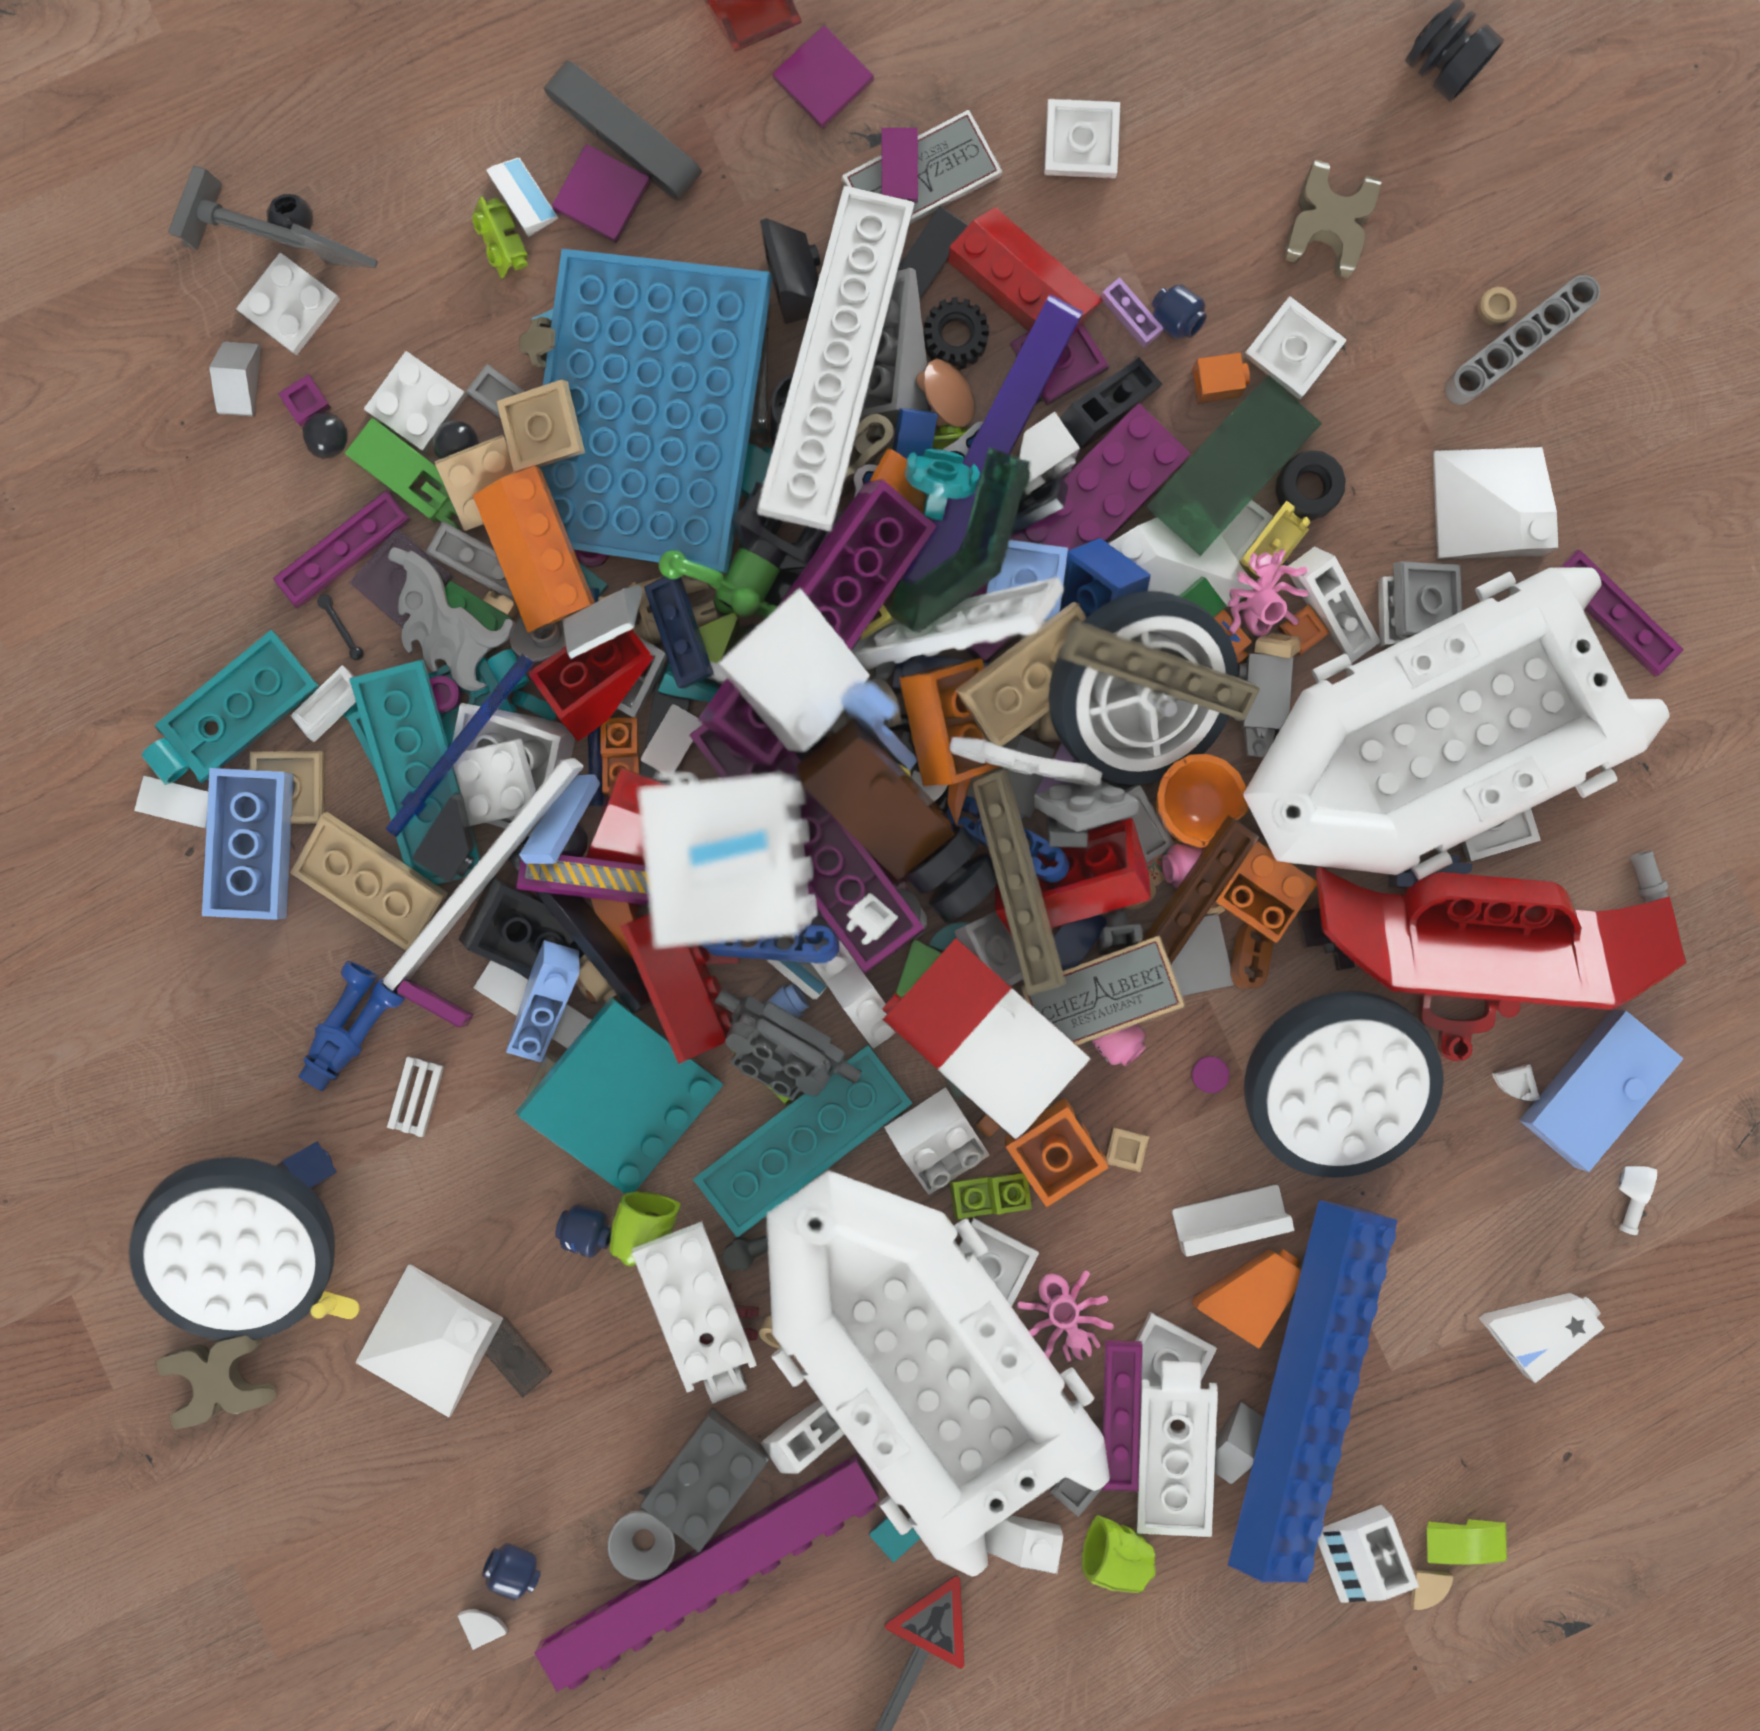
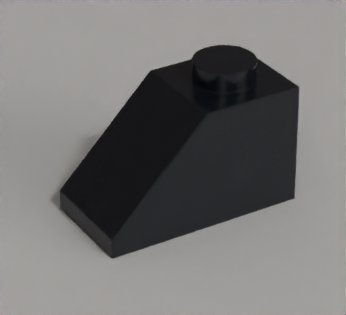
(448, 842)

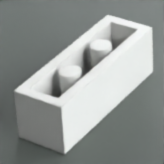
(1387, 613)

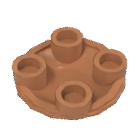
(947, 393)

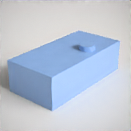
(247, 844)
(1601, 1089)

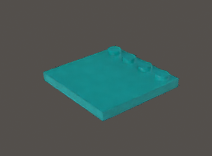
(619, 1097)

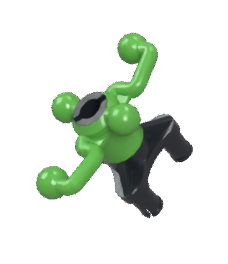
(754, 564)

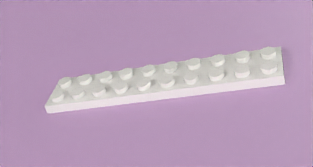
(836, 359)

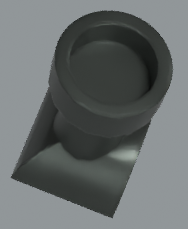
(742, 1252)

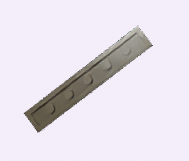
(1158, 670)
(1018, 882)

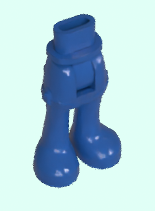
(332, 1044)

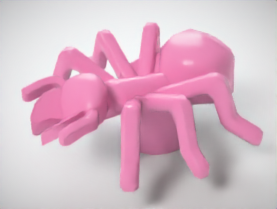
(1263, 603)
(1065, 1314)

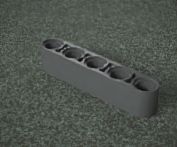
(622, 130)

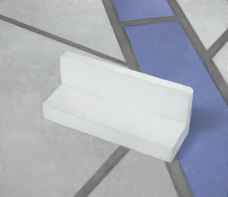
(1231, 1220)

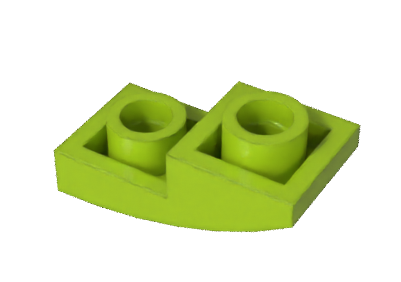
(990, 1195)
(1467, 1544)

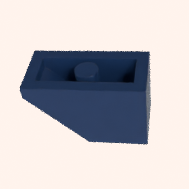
(310, 1165)

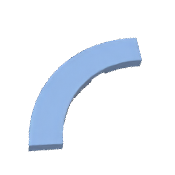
(869, 707)

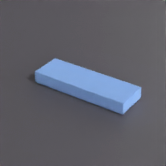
(560, 821)

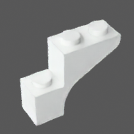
(853, 991)

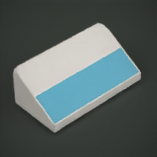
(522, 195)
(730, 858)
(800, 973)

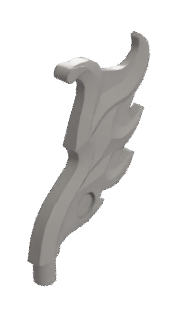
(442, 630)

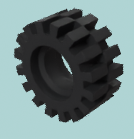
(960, 312)

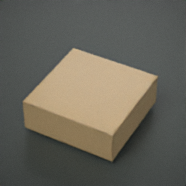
(1278, 645)
(1126, 1149)

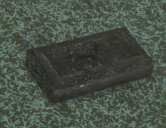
(516, 1359)

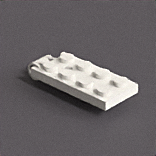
(692, 1301)
(1175, 1464)

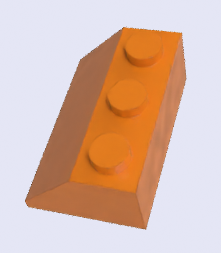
(937, 716)

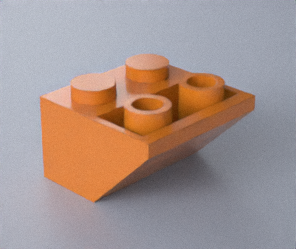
(1266, 892)

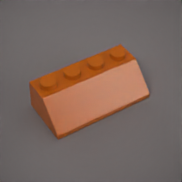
(533, 548)

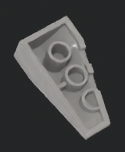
(899, 354)

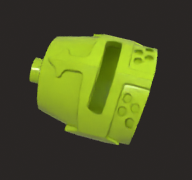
(637, 1225)
(1117, 1557)

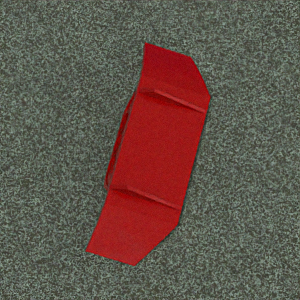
(1500, 940)

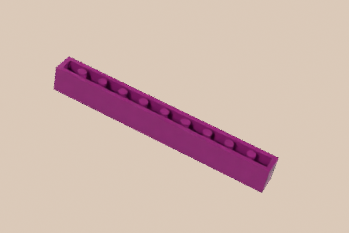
(702, 1576)

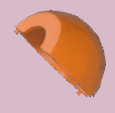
(1198, 797)

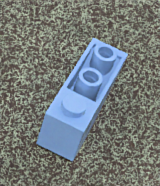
(544, 1000)

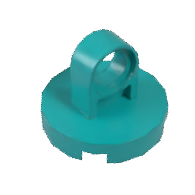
(941, 477)

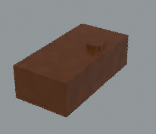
(875, 799)

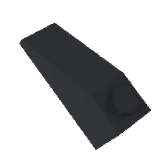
(1109, 402)

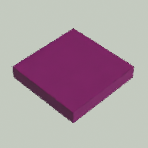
(823, 76)
(601, 193)
(1075, 367)

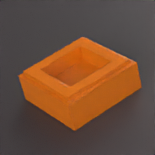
(1309, 629)

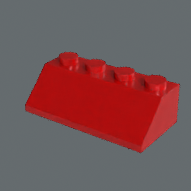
(1016, 270)
(1099, 878)
(679, 990)

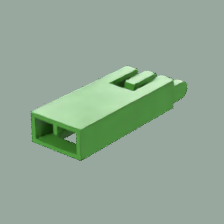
(398, 468)

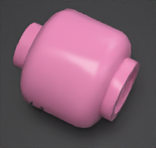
(1179, 862)
(1122, 1045)

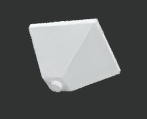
(1493, 504)
(1175, 564)
(794, 672)
(543, 740)
(429, 1340)

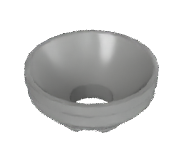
(637, 1562)

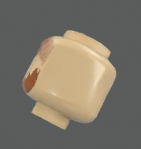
(592, 983)

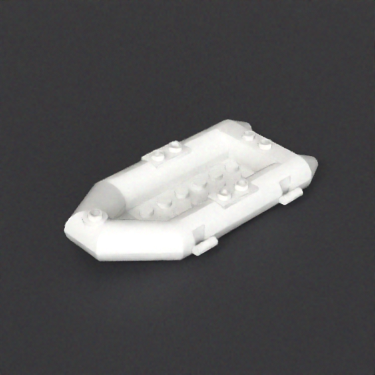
(1450, 732)
(923, 1364)

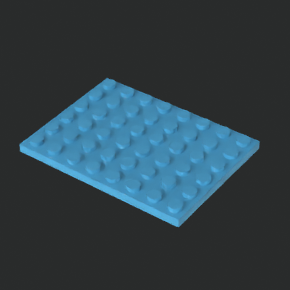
(662, 398)

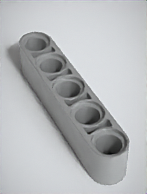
(1534, 328)

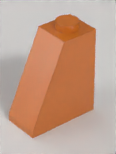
(1252, 1295)

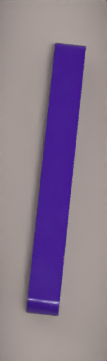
(1002, 424)

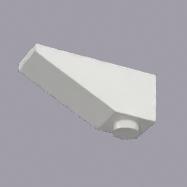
(1335, 602)
(802, 1438)

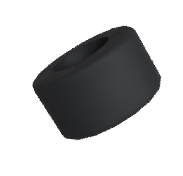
(1328, 471)

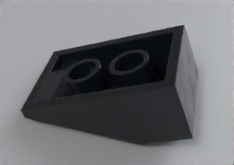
(793, 268)
(511, 927)

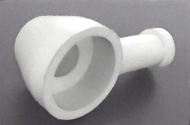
(1638, 1184)

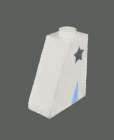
(1543, 1331)

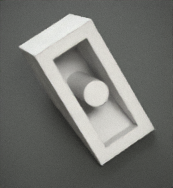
(1026, 1543)

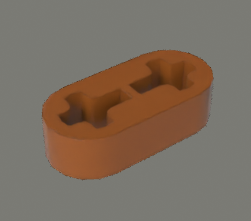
(1251, 955)

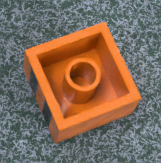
(1057, 1153)

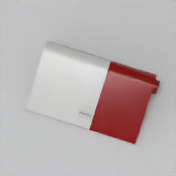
(985, 1038)

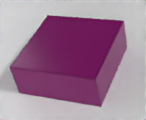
(304, 399)

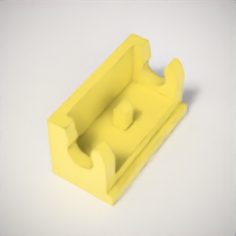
(1282, 532)

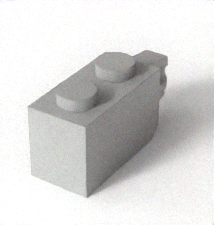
(1271, 704)

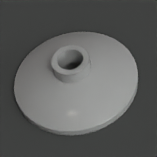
(537, 644)

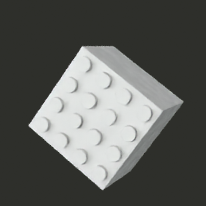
(711, 811)

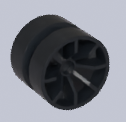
(959, 881)

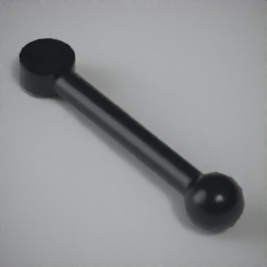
(326, 603)

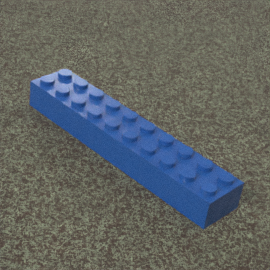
(1312, 1393)

